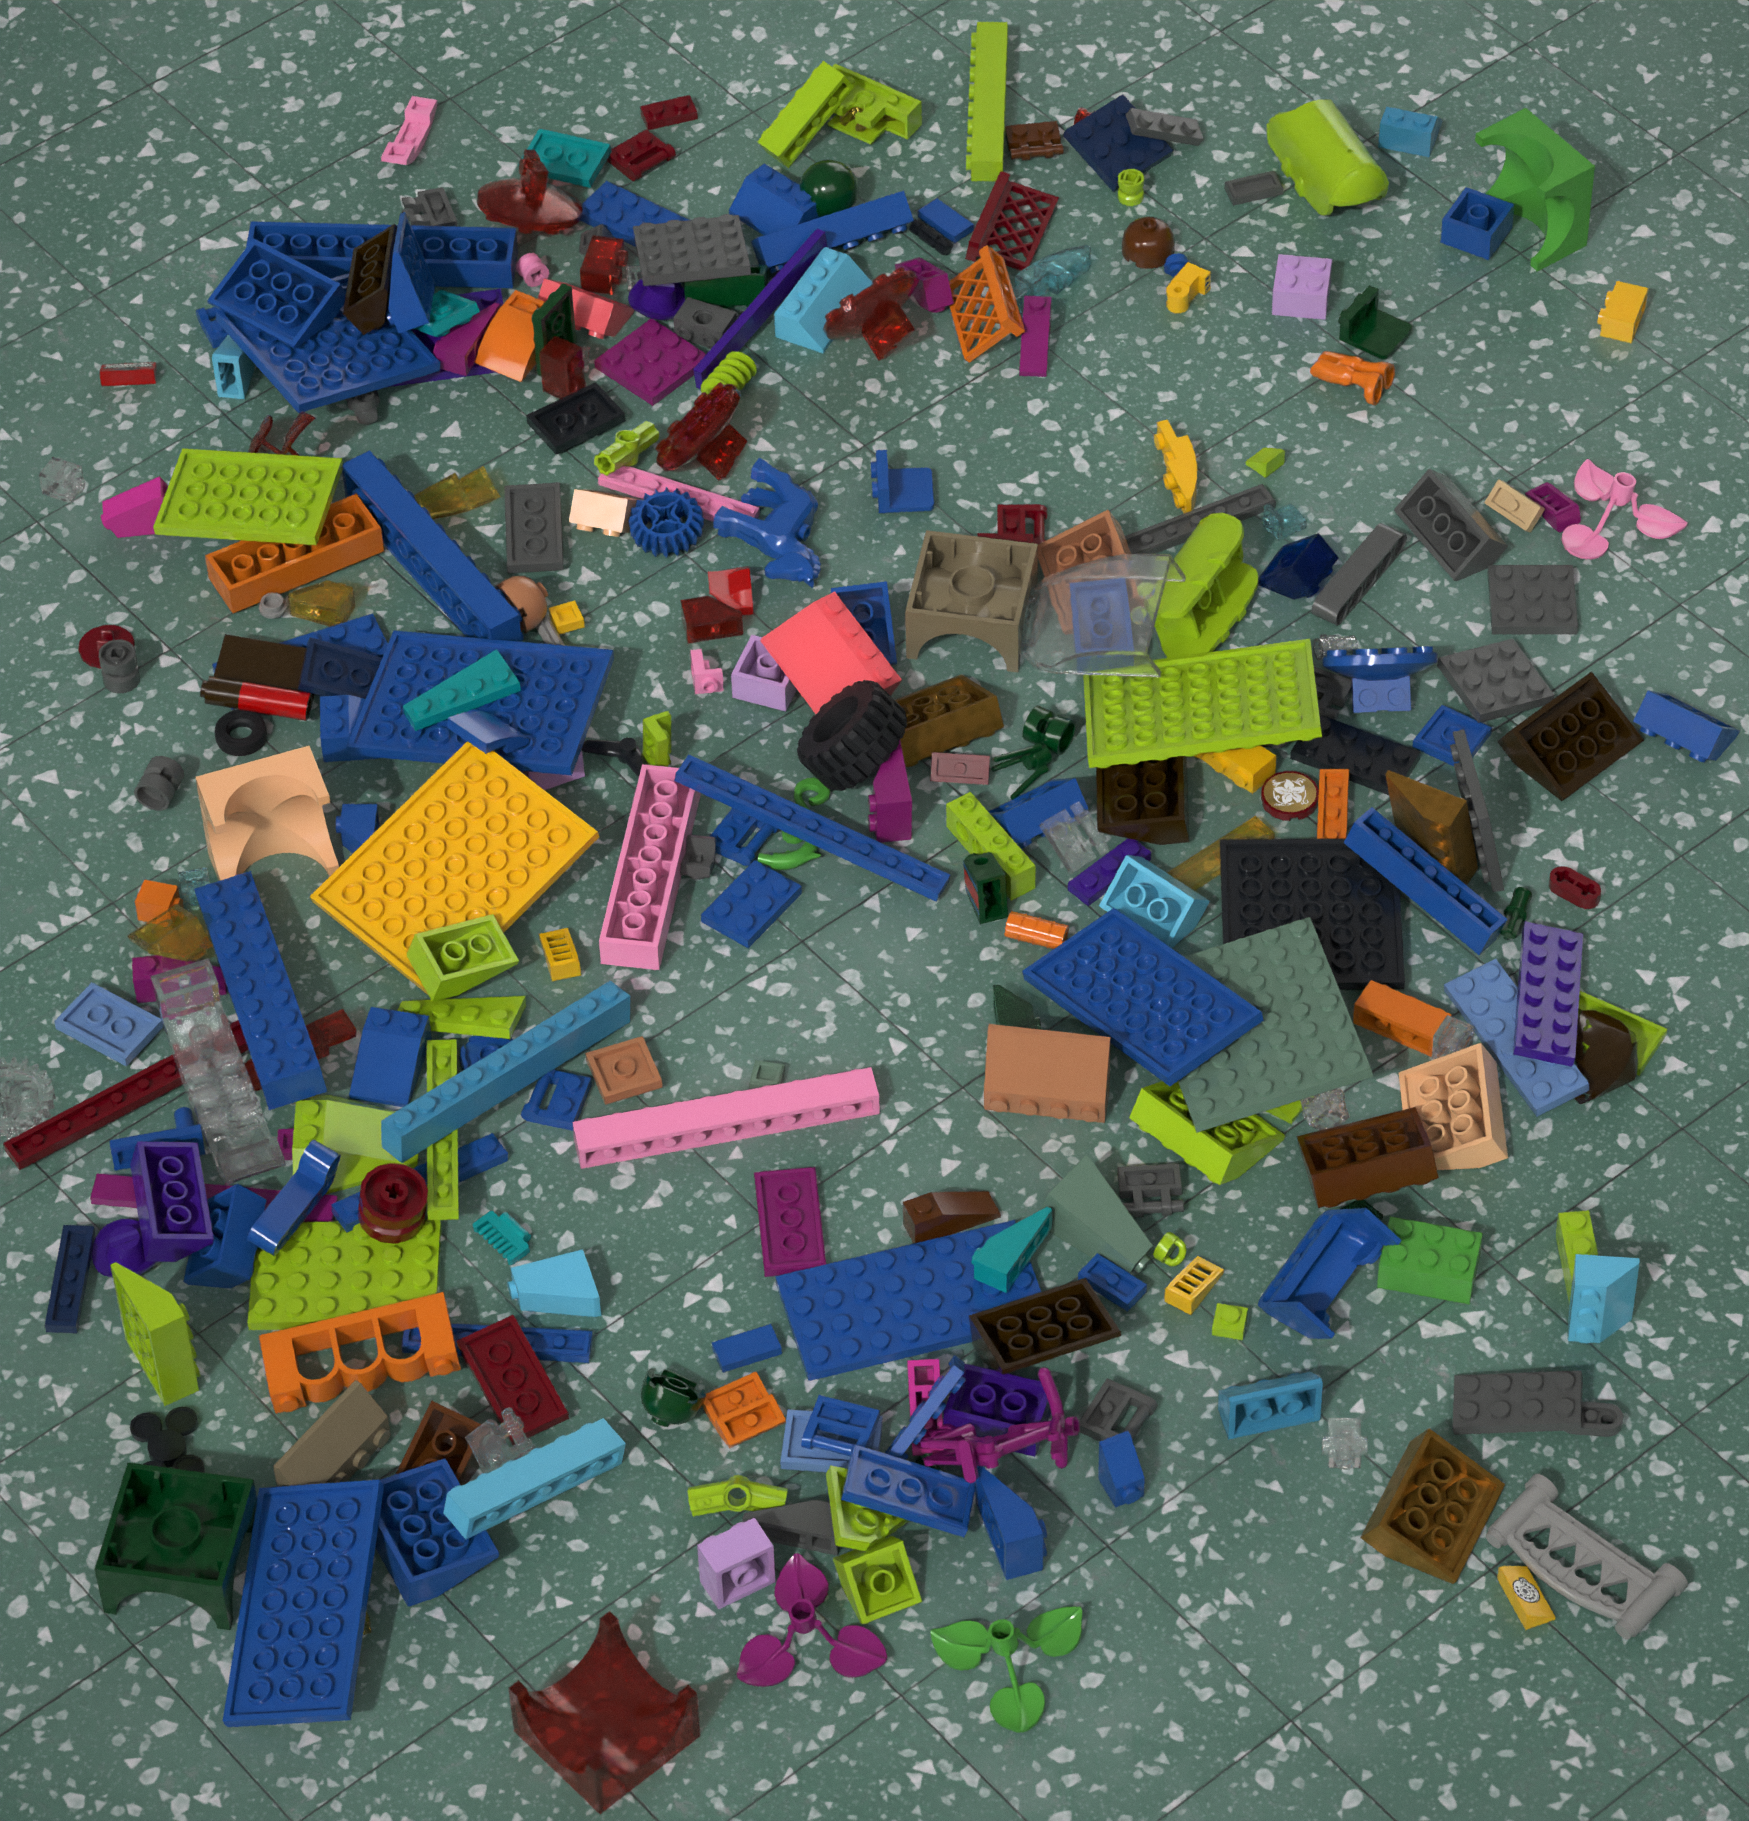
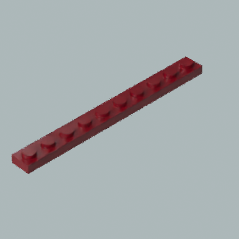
(100, 1109)

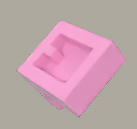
(705, 679)

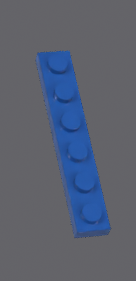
(472, 1160)

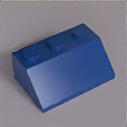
(772, 202)
(1684, 726)
(1026, 812)
(230, 1256)

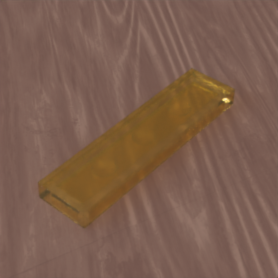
(1206, 863)

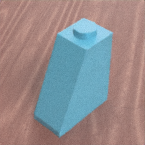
(232, 370)
(556, 1286)

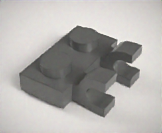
(434, 206)

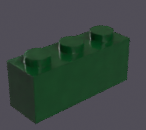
(729, 290)

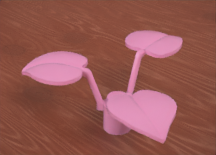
(1597, 484)

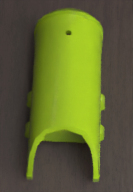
(1325, 157)
(1216, 589)

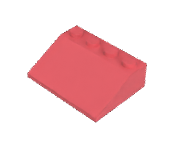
(826, 651)

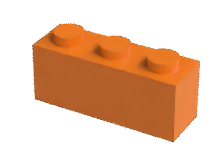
(1398, 1016)

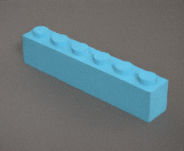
(534, 1478)

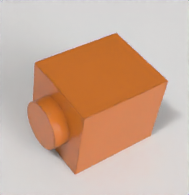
(155, 899)

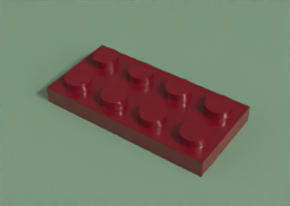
(512, 1376)

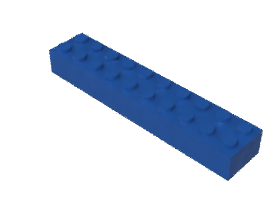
(454, 254)
(430, 554)
(260, 991)

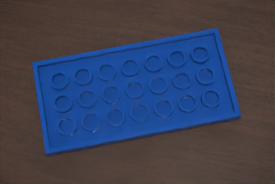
(1142, 996)
(892, 1303)
(304, 1604)

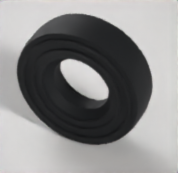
(242, 746)

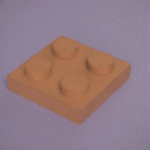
(623, 1070)

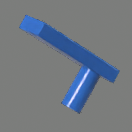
(123, 1148)

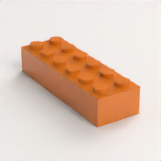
(255, 568)

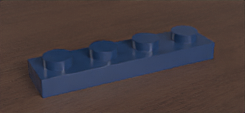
(70, 1279)

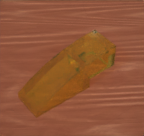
(458, 495)

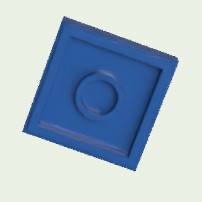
(1438, 734)

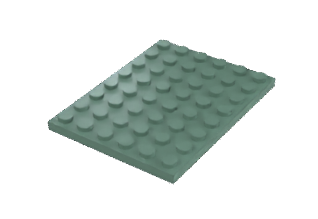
(1298, 1048)

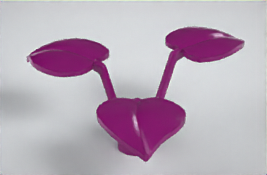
(798, 1592)

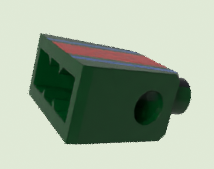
(981, 875)

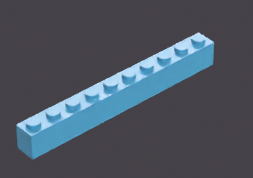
(505, 1071)

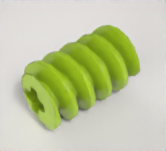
(734, 369)

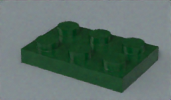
(554, 319)

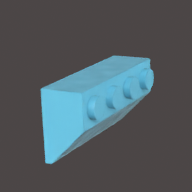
(817, 293)

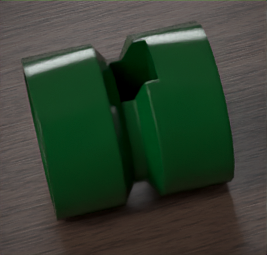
(1045, 728)

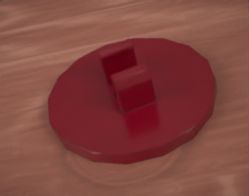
(96, 638)

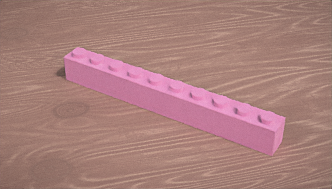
(726, 1117)

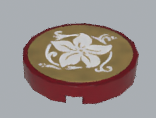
(1289, 795)

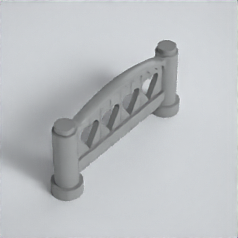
(1535, 1511)

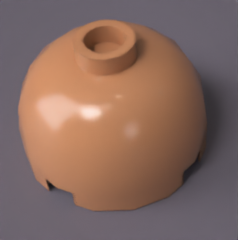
(527, 598)

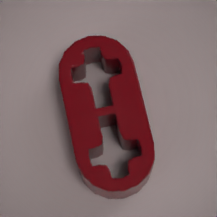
(1574, 887)

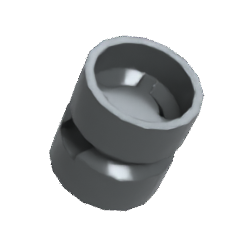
(119, 666)
(159, 783)

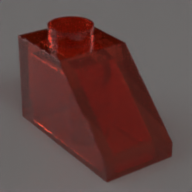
(709, 619)

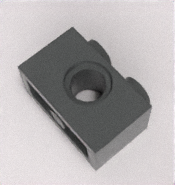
(702, 322)

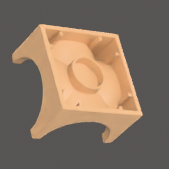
(265, 811)

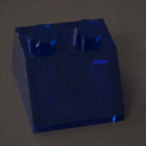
(1299, 567)

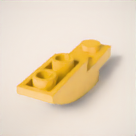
(1180, 465)

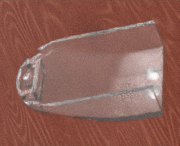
(1098, 616)

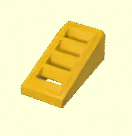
(564, 968)
(1189, 1302)

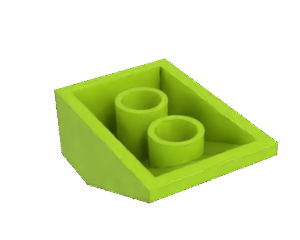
(460, 956)

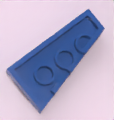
(925, 1410)

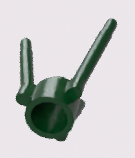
(1033, 757)

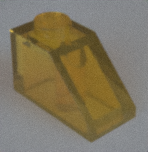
(323, 603)

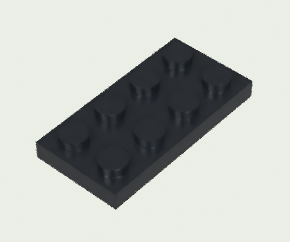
(1359, 751)

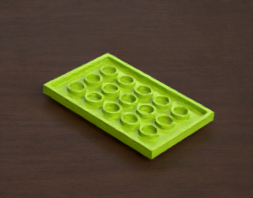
(248, 496)
(339, 1273)

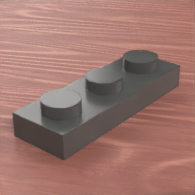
(1164, 127)

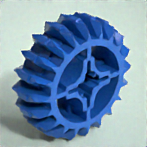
(667, 530)

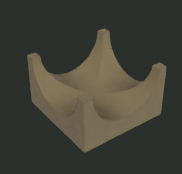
(971, 590)

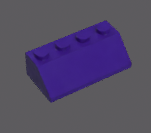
(170, 1200)

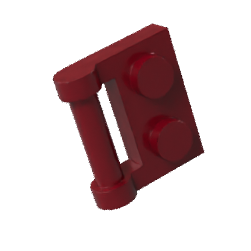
(640, 154)
(1012, 519)

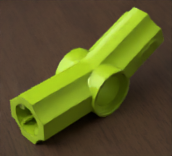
(716, 1496)

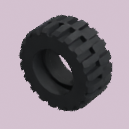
(852, 735)

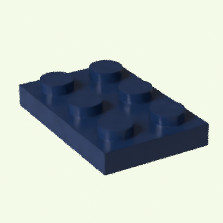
(336, 670)

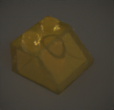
(173, 935)

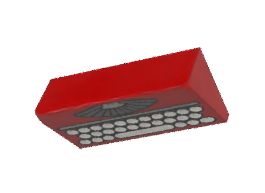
(128, 374)

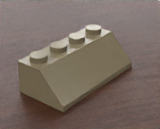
(336, 1442)

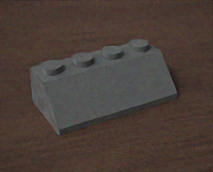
(1450, 526)

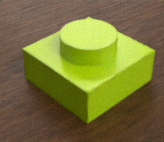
(1229, 1321)

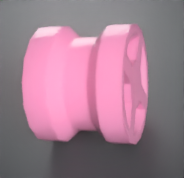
(532, 269)

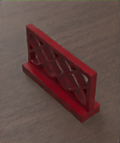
(993, 212)

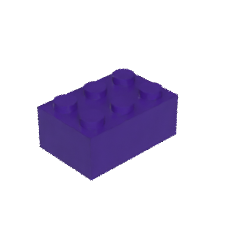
(996, 1402)

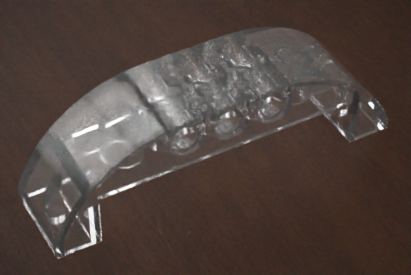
(214, 1073)

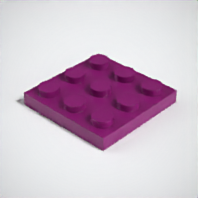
(650, 361)

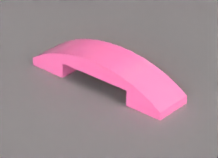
(413, 133)

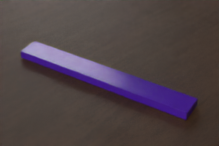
(761, 306)

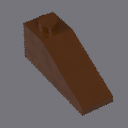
(947, 1213)

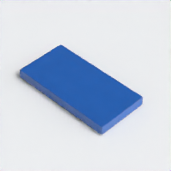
(908, 1490)

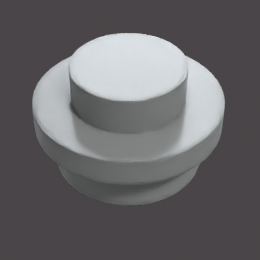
(272, 606)

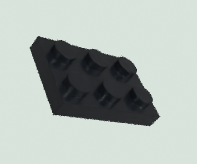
(575, 418)

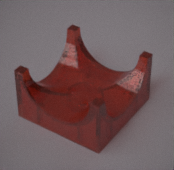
(605, 1720)

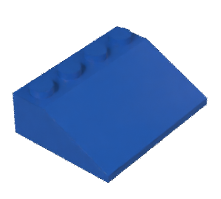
(410, 283)
(278, 295)
(419, 1541)

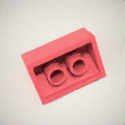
(591, 310)

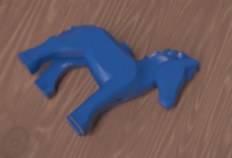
(781, 530)

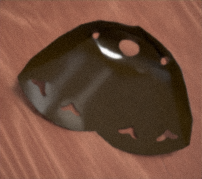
(1611, 1055)

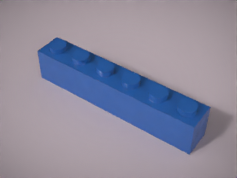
(841, 229)
(1425, 881)

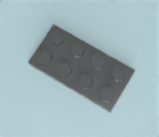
(533, 527)
(1517, 1402)

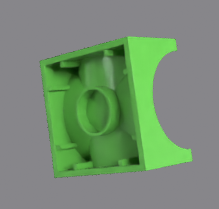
(1544, 182)

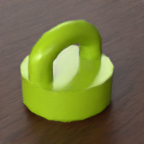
(1167, 1246)

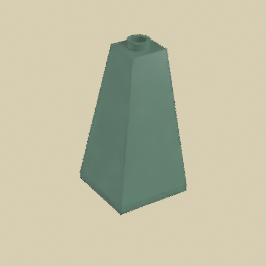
(1095, 1219)

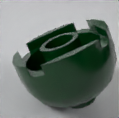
(670, 1397)

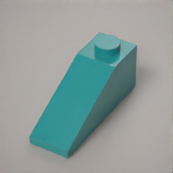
(1010, 1250)

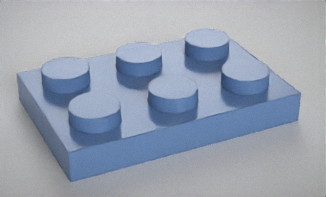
(108, 1024)
(818, 1460)

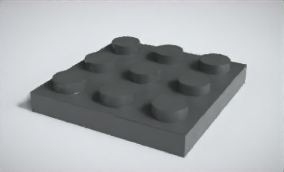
(1532, 599)
(1495, 680)

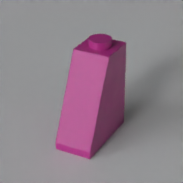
(135, 509)

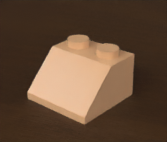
(601, 511)

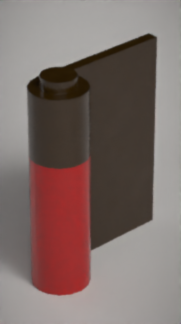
(259, 678)

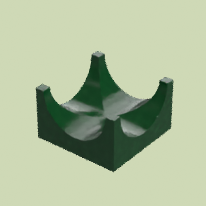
(176, 1538)

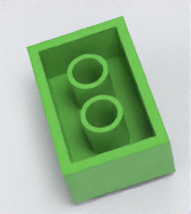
(1430, 1261)

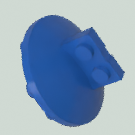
(1382, 678)

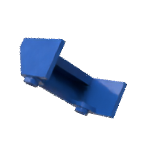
(1322, 1266)

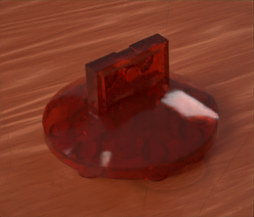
(529, 200)
(876, 313)
(705, 434)

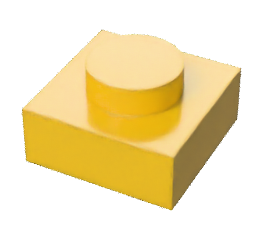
(566, 617)

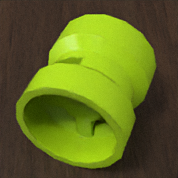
(1130, 187)

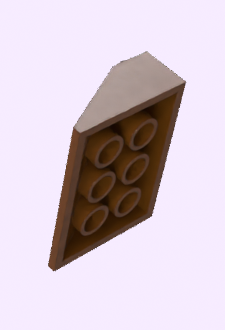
(1368, 1157)

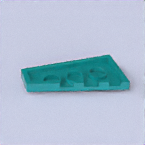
(466, 690)

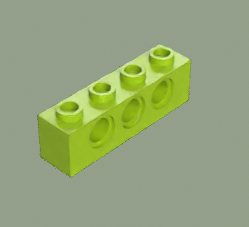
(983, 834)

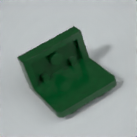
(1371, 328)

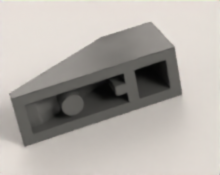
(799, 1525)

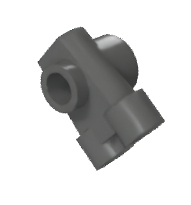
(365, 407)

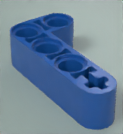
(296, 1199)

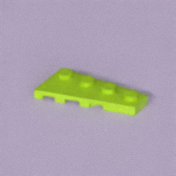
(471, 1016)

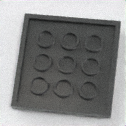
(691, 250)
(1478, 813)

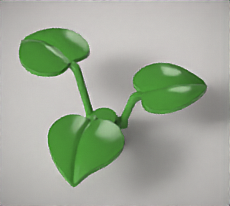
(965, 1641)

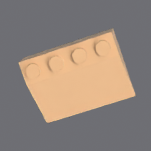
(1458, 1107)

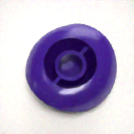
(657, 301)
(122, 1244)

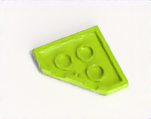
(853, 1524)

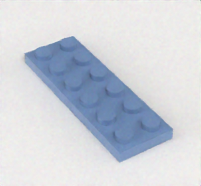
(1489, 1003)

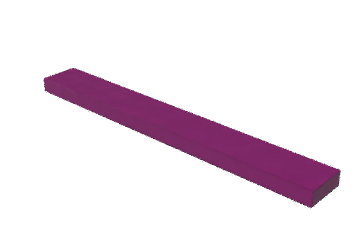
(119, 1192)

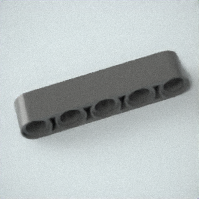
(1359, 574)

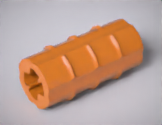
(1035, 930)

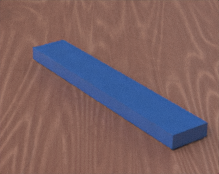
(546, 1343)

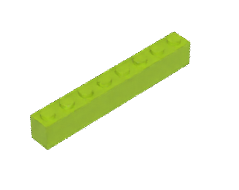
(989, 101)

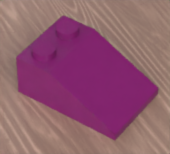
(891, 801)

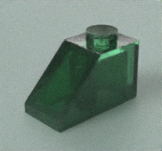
(1013, 1010)

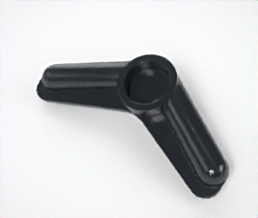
(624, 750)

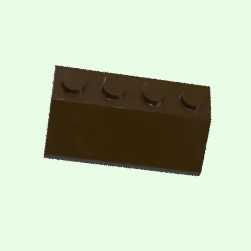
(370, 281)

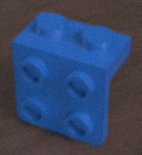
(901, 488)

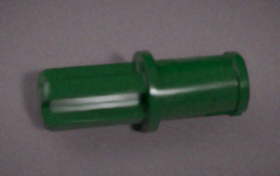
(1516, 912)

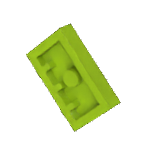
(657, 739)

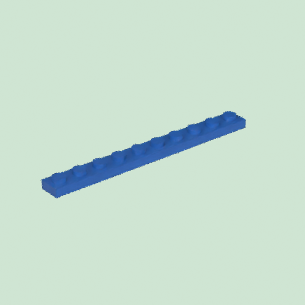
(812, 828)

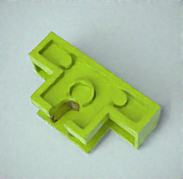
(875, 108)

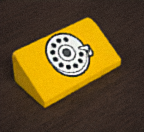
(1525, 1596)

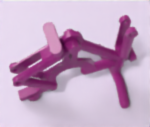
(986, 1450)

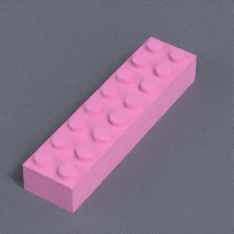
(648, 870)

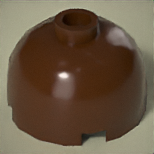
(1148, 242)

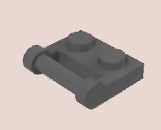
(1109, 1408)

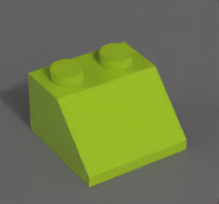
(878, 1579)

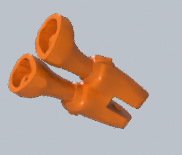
(1351, 370)

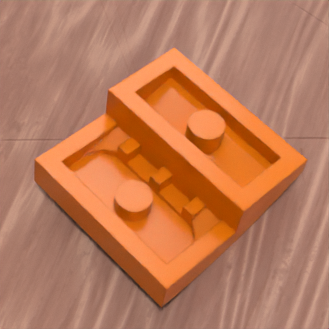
(742, 1410)

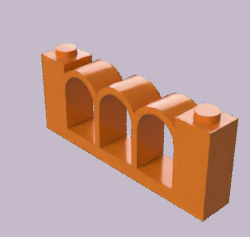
(436, 1353)

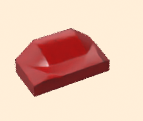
(732, 588)

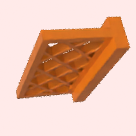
(999, 294)

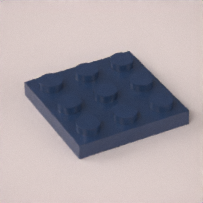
(1110, 147)

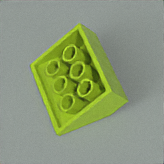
(1218, 1152)
(157, 1334)

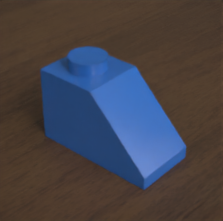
(357, 824)
(1120, 1469)

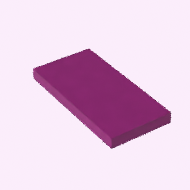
(789, 1220)

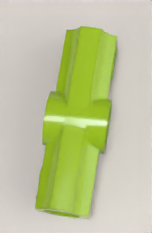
(626, 448)

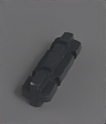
(931, 237)

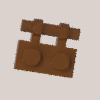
(1033, 140)

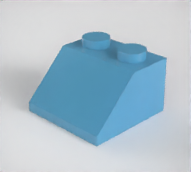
(1408, 131)

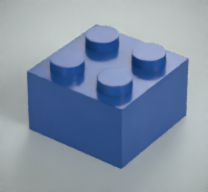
(1477, 223)

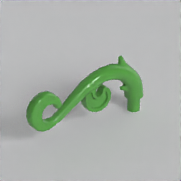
(796, 858)

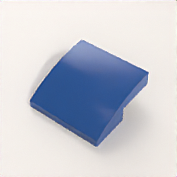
(486, 731)

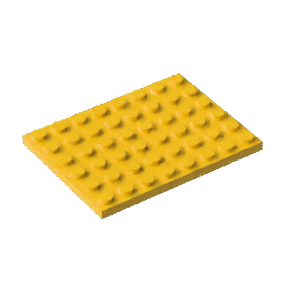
(456, 851)

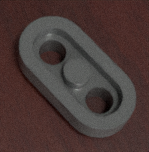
(1593, 1417)

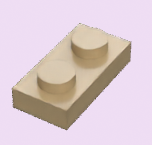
(1514, 505)

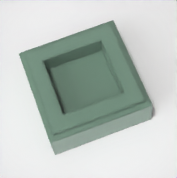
(766, 1073)

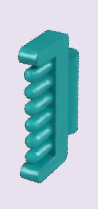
(511, 1232)

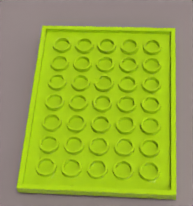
(1203, 705)

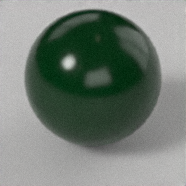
(830, 186)

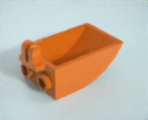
(509, 338)

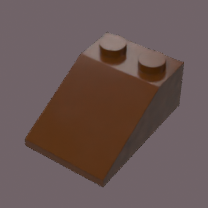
(441, 1437)

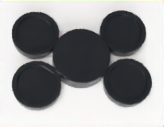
(168, 1446)

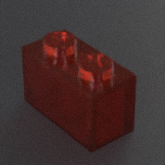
(603, 265)
(562, 368)

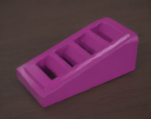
(1559, 509)

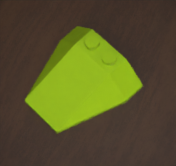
(349, 1130)

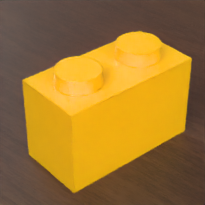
(1623, 311)

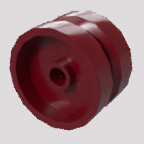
(392, 1203)

